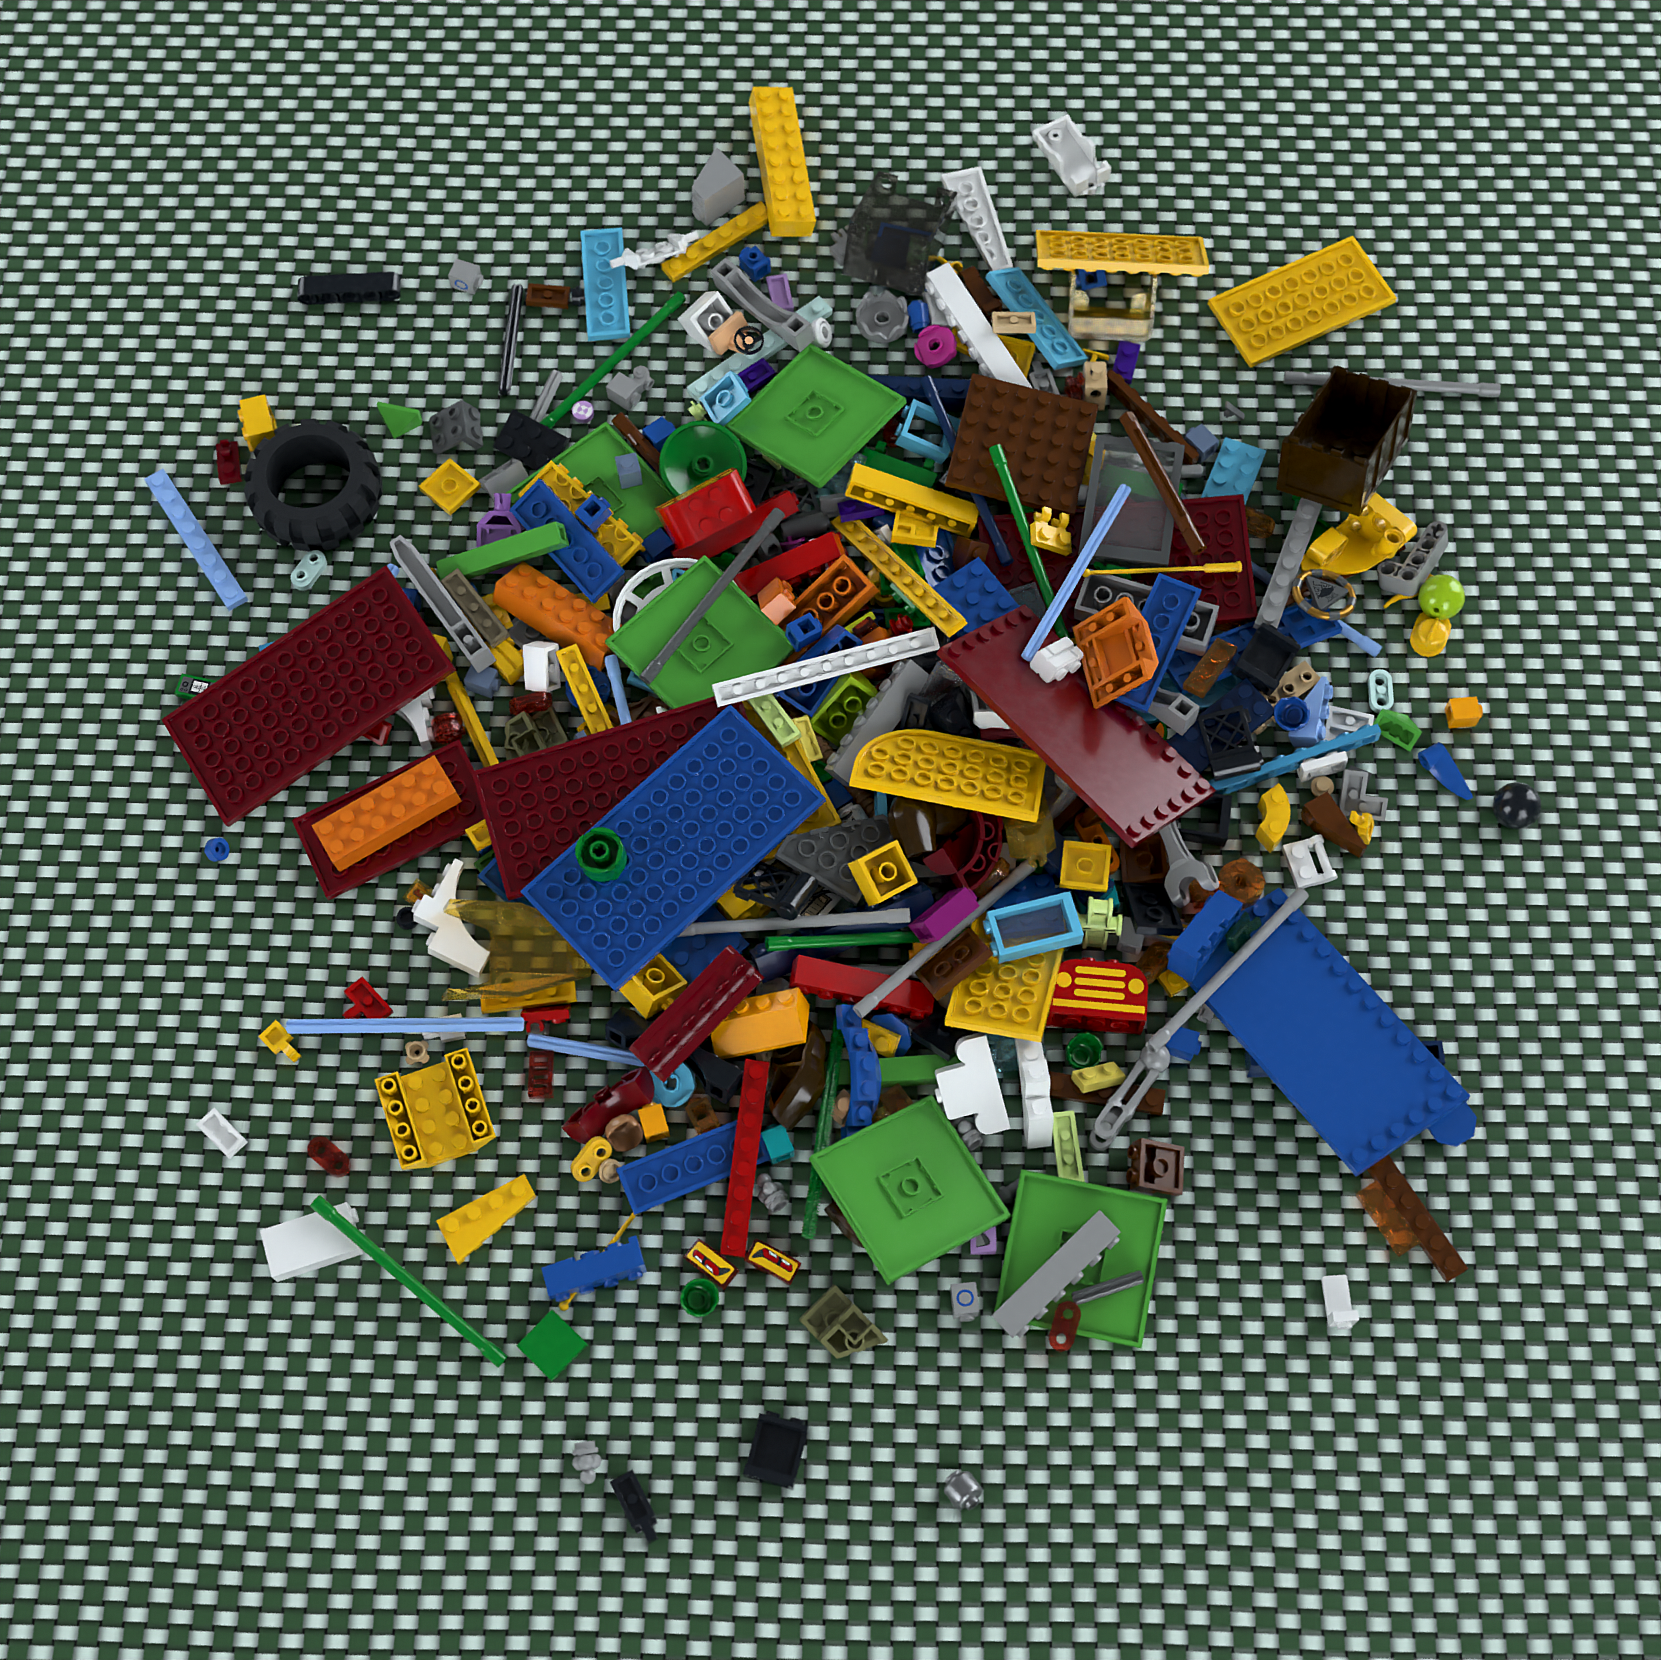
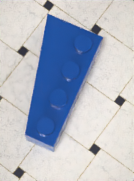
(810, 696)
(1203, 935)
(594, 1270)

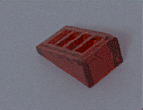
(545, 1092)

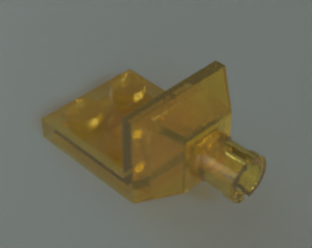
(1029, 838)

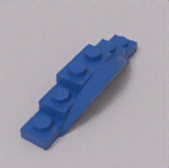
(864, 1071)

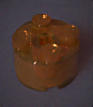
(1246, 876)

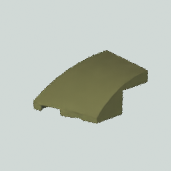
(533, 733)
(840, 1325)

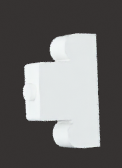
(973, 1086)

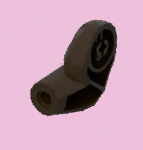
(920, 823)
(798, 1077)

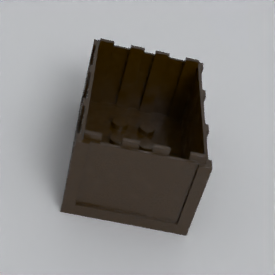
(1346, 440)

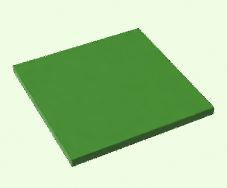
(815, 415)
(595, 467)
(724, 645)
(909, 1188)
(1049, 1214)

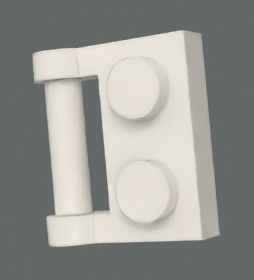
(1302, 865)

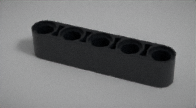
(349, 288)

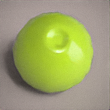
(1441, 596)

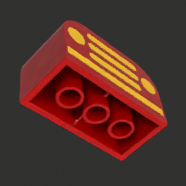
(705, 509)
(1099, 997)

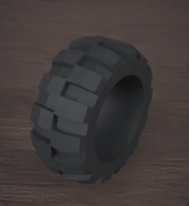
(303, 446)

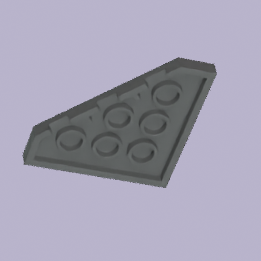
(830, 849)

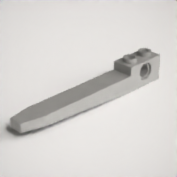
(442, 604)

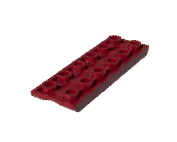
(696, 1013)

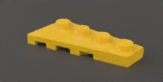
(1020, 350)
(478, 1220)

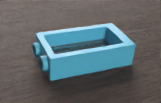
(1033, 927)

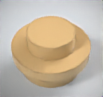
(1321, 785)
(608, 1171)

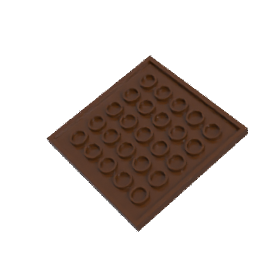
(1041, 437)

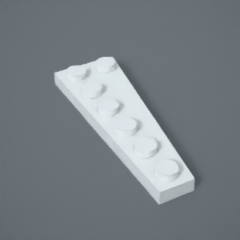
(979, 215)

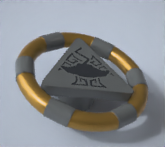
(1324, 594)

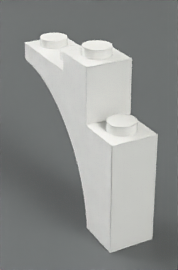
(417, 715)
(451, 939)
(1035, 1094)

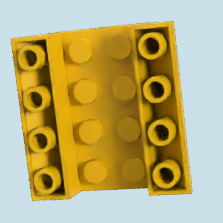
(436, 1112)

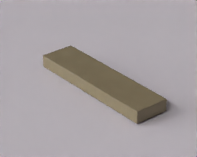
(475, 608)

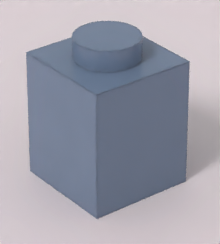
(1203, 441)
(628, 470)
(483, 683)

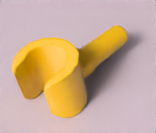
(955, 265)

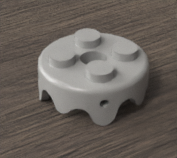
(878, 306)

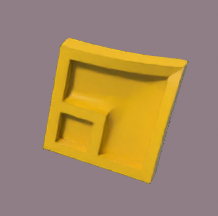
(914, 529)

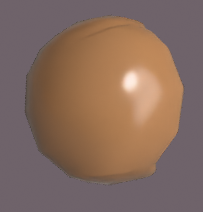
(624, 1133)

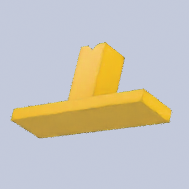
(1095, 355)

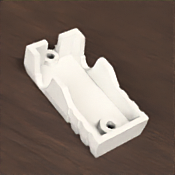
(1072, 156)

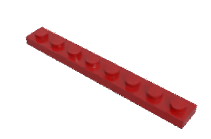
(744, 1158)

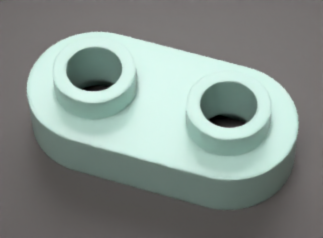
(310, 569)
(1380, 693)

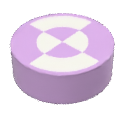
(583, 412)

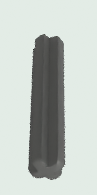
(1107, 1287)

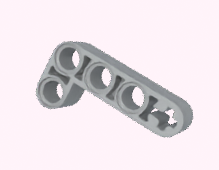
(1409, 577)

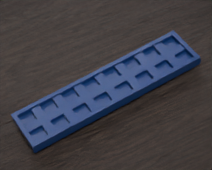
(1293, 623)

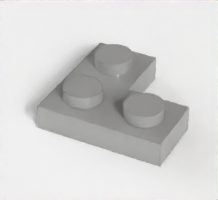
(1354, 798)

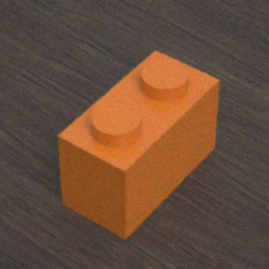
(776, 600)

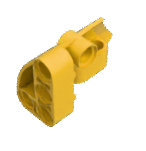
(1361, 540)

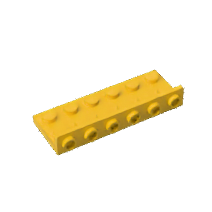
(611, 534)

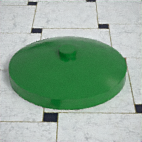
(697, 454)

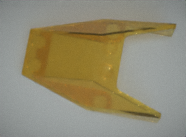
(524, 951)

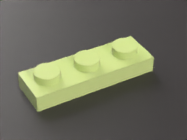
(775, 719)
(1067, 1146)

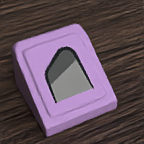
(984, 1243)

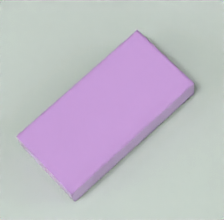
(780, 291)

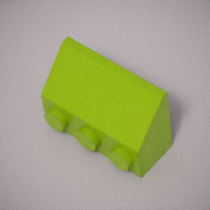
(842, 706)

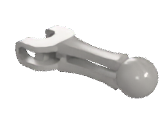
(1184, 868)
(1115, 1113)

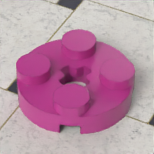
(945, 351)

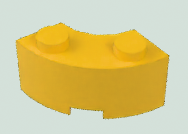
(1275, 817)

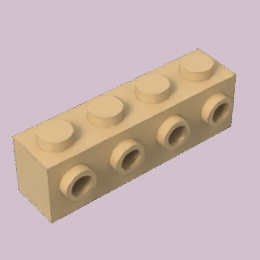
(1296, 683)

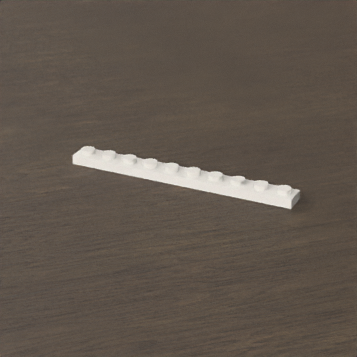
(825, 667)

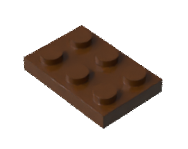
(953, 963)

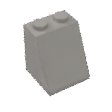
(717, 188)

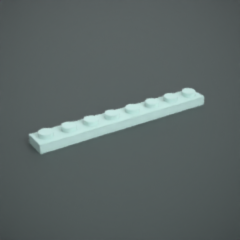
(772, 344)

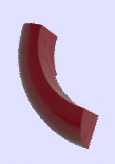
(951, 851)
(984, 852)
(622, 1098)

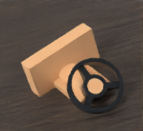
(732, 336)

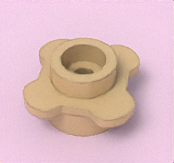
(412, 1047)

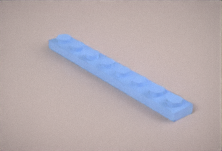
(196, 540)

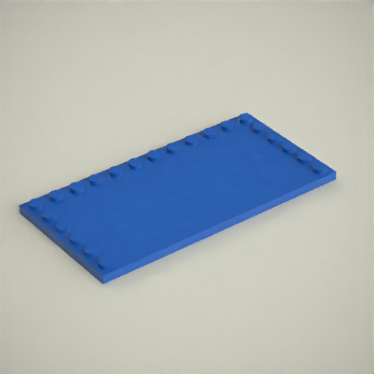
(686, 843)
(1329, 1040)

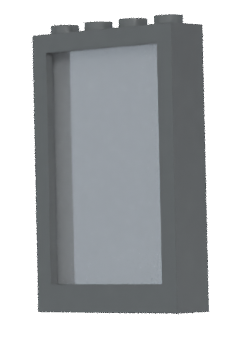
(1144, 524)

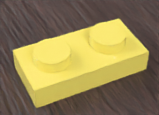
(1098, 1077)

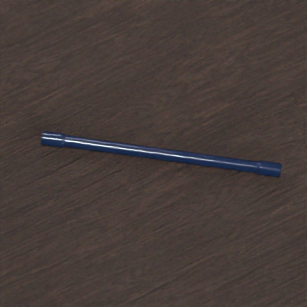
(999, 545)

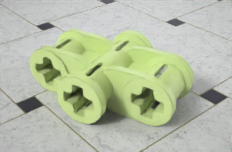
(1099, 923)

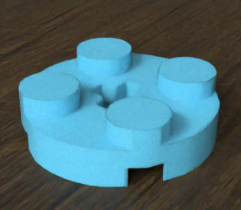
(684, 1087)

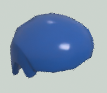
(1291, 713)

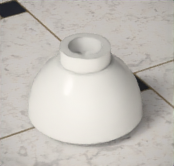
(822, 333)

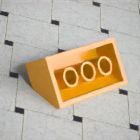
(763, 1024)

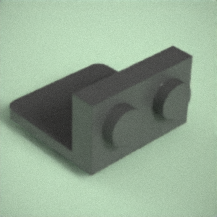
(456, 425)

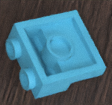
(726, 398)

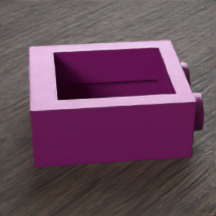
(944, 915)

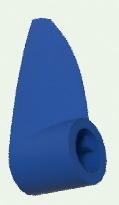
(1442, 766)

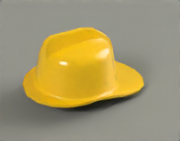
(1429, 635)

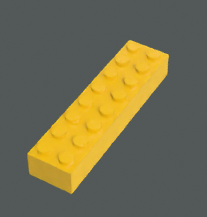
(782, 162)

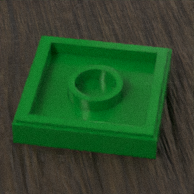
(552, 1345)

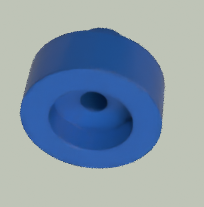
(217, 849)

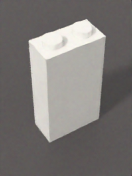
(308, 1244)

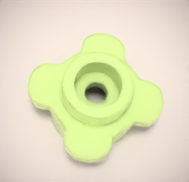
(697, 411)

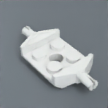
(662, 250)

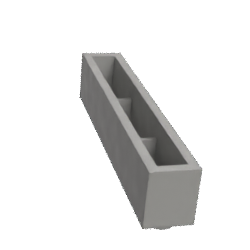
(880, 717)
(1056, 1274)

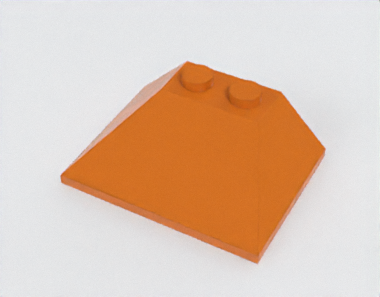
(1115, 651)

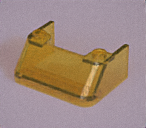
(1111, 323)

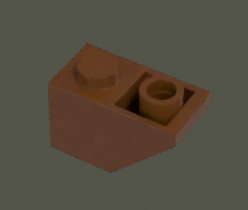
(967, 550)

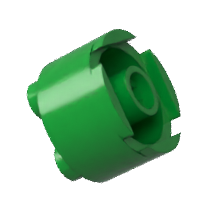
(593, 844)

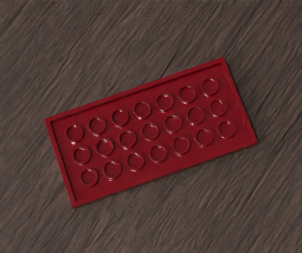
(413, 844)

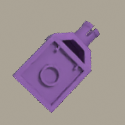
(499, 525)

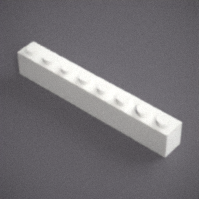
(972, 326)

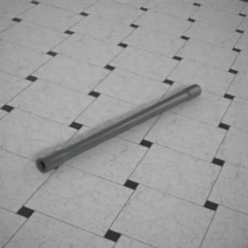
(657, 664)

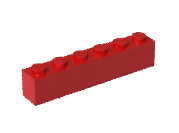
(793, 565)
(852, 984)

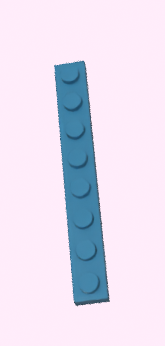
(1284, 764)

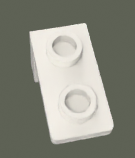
(1338, 1302)

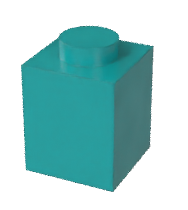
(777, 1143)

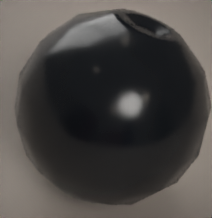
(1516, 805)

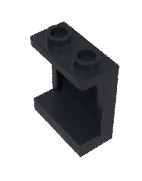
(1266, 658)
(776, 1450)

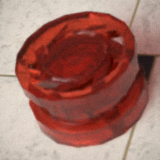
(447, 727)

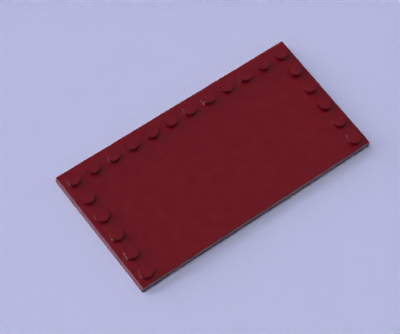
(1219, 522)
(307, 695)
(1100, 753)
(556, 794)

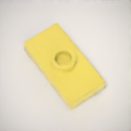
(808, 740)

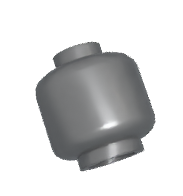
(962, 1490)

